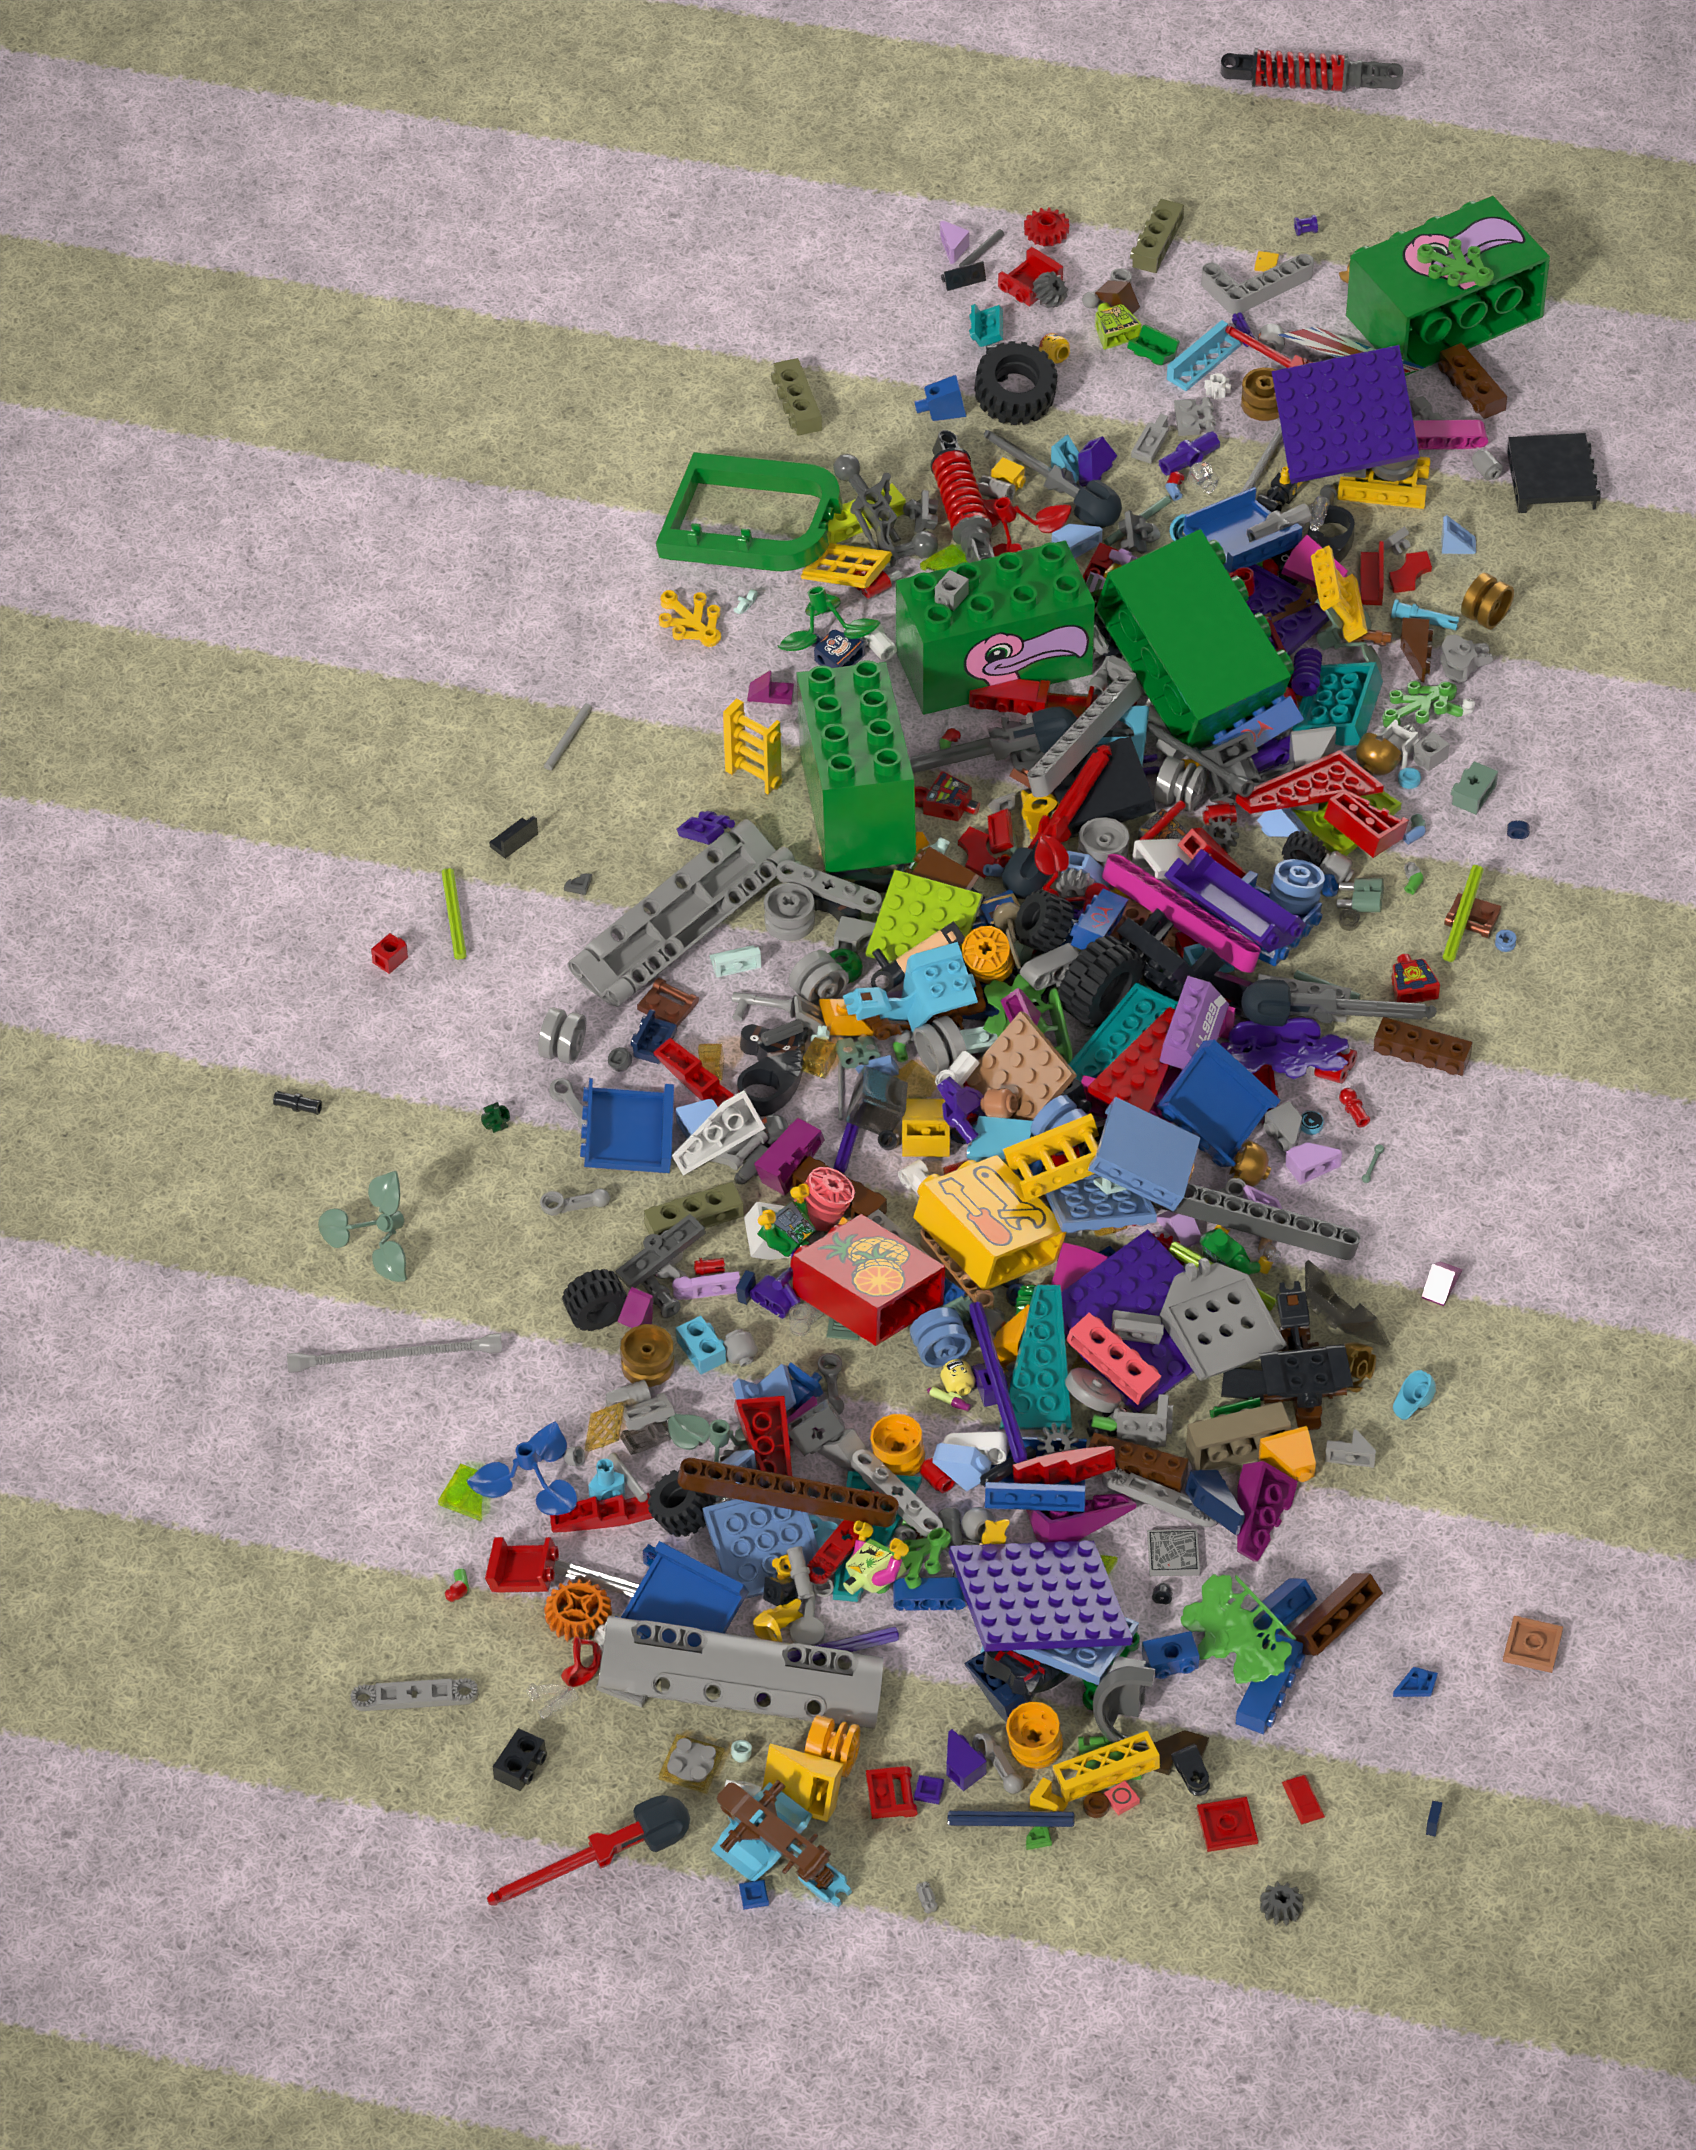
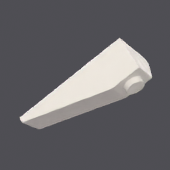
(724, 1128)

